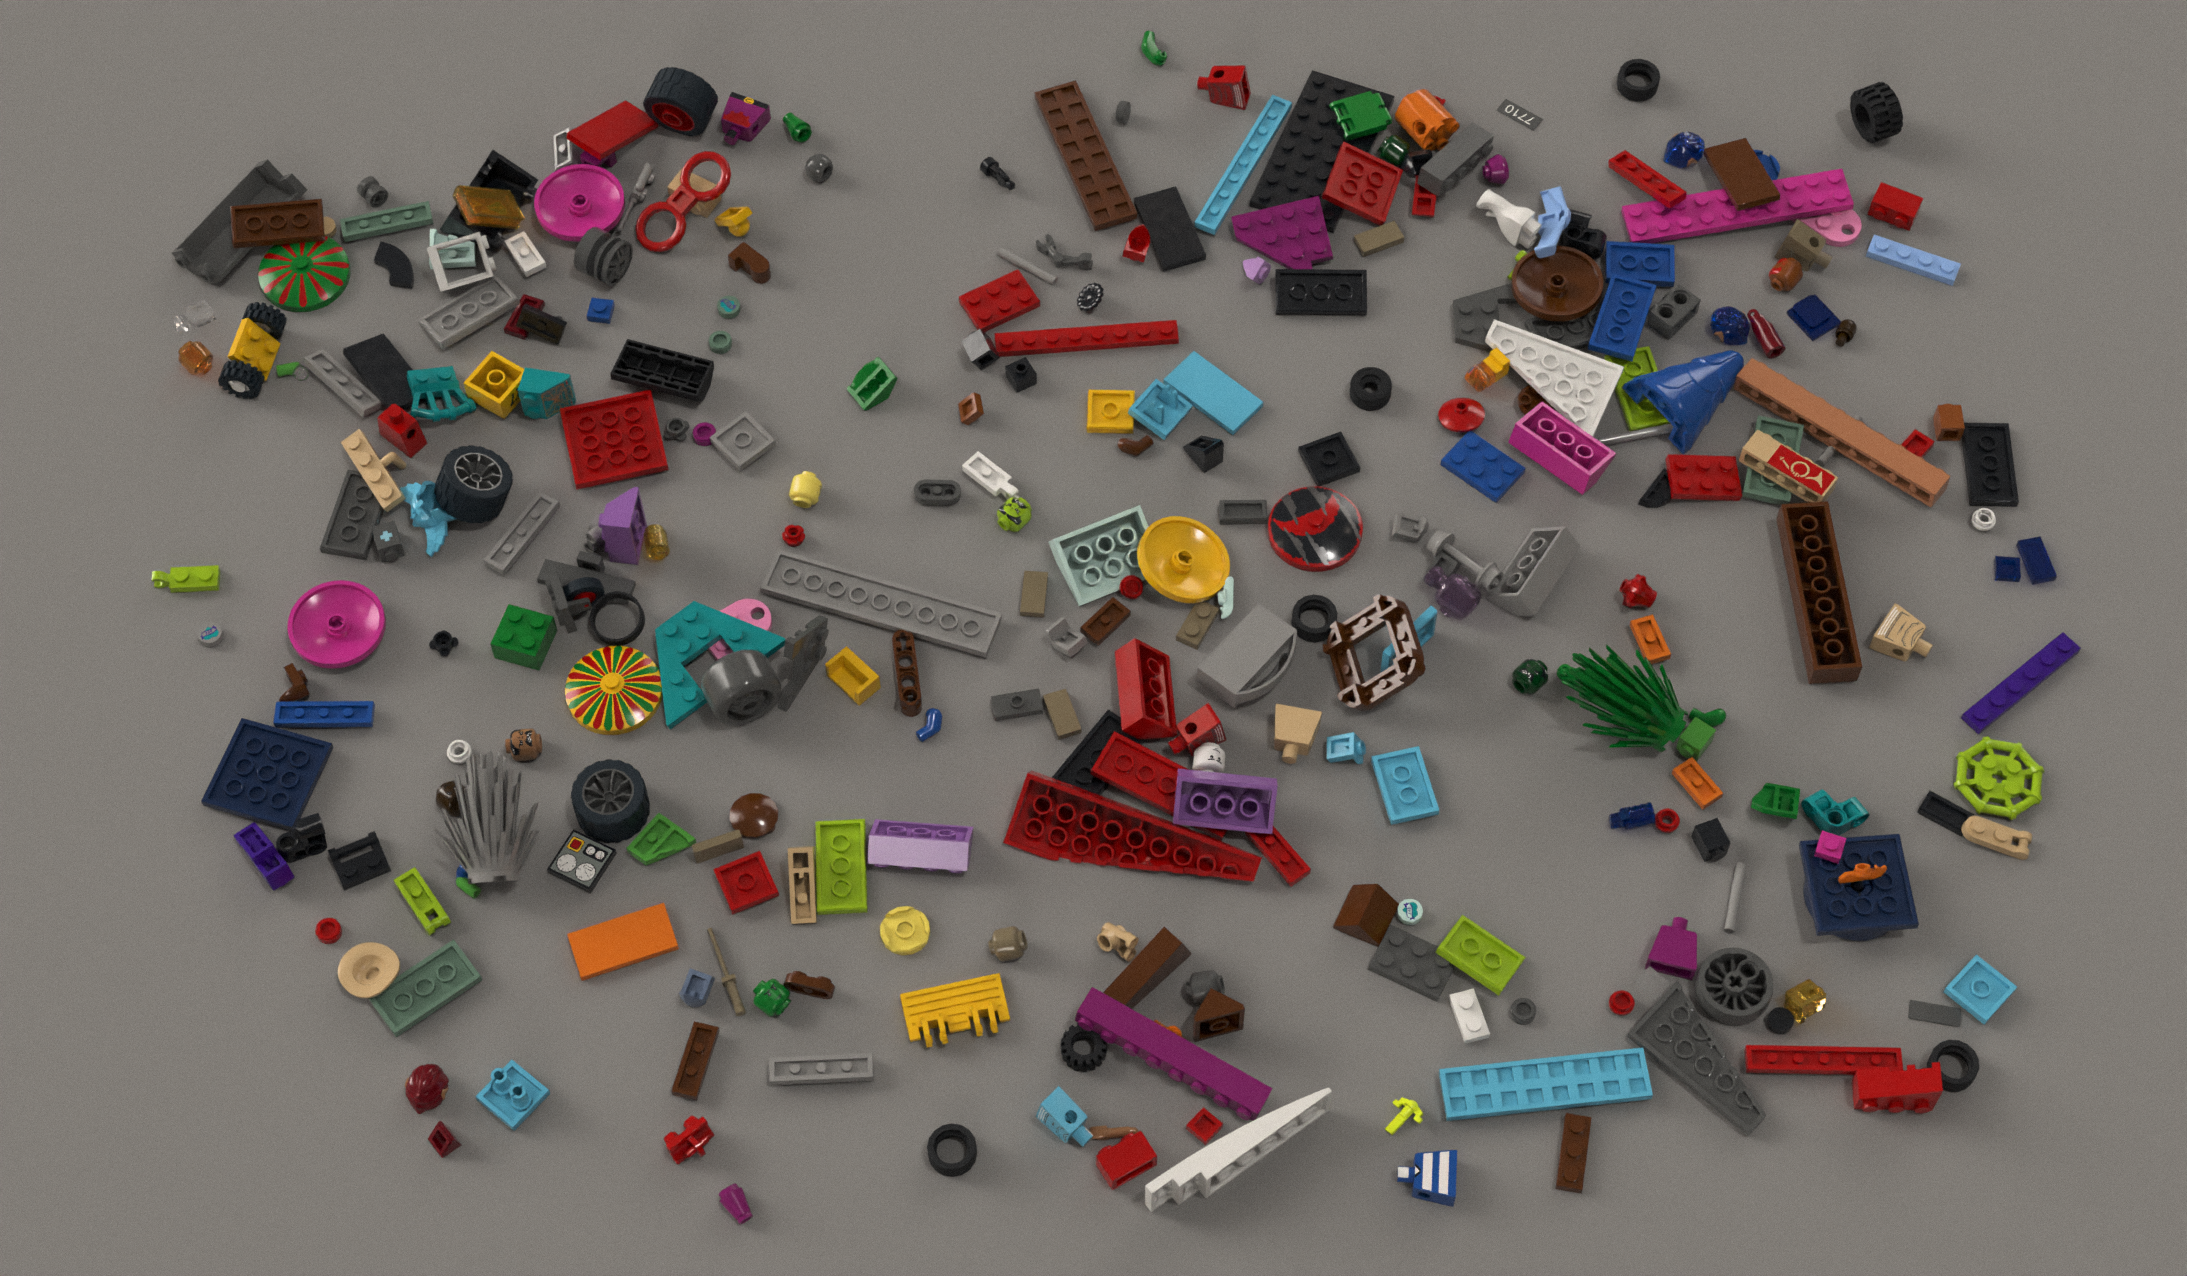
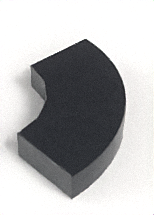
(397, 264)

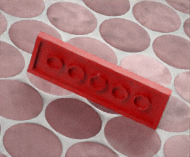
(1142, 775)

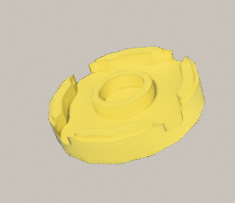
(905, 930)

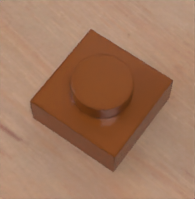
(971, 408)

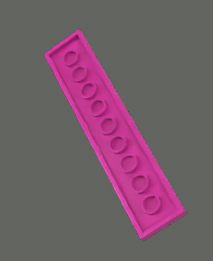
(1715, 212)

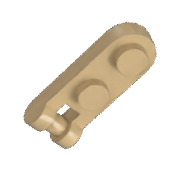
(1997, 837)

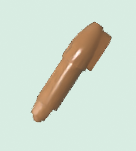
(1106, 1133)

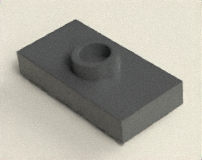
(1017, 704)

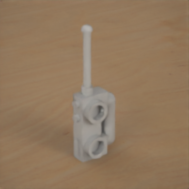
(639, 192)

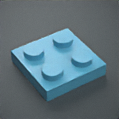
(1980, 989)

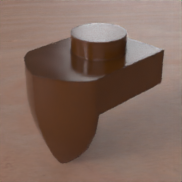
(298, 680)

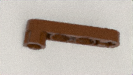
(911, 672)

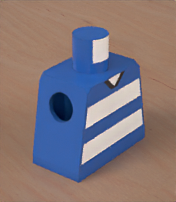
(1432, 1176)

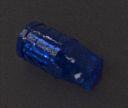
(1633, 816)

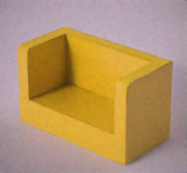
(853, 675)

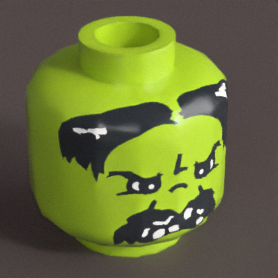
(1014, 514)

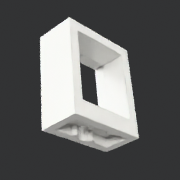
(439, 269)

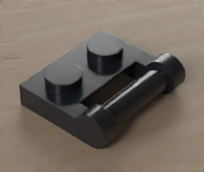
(361, 867)

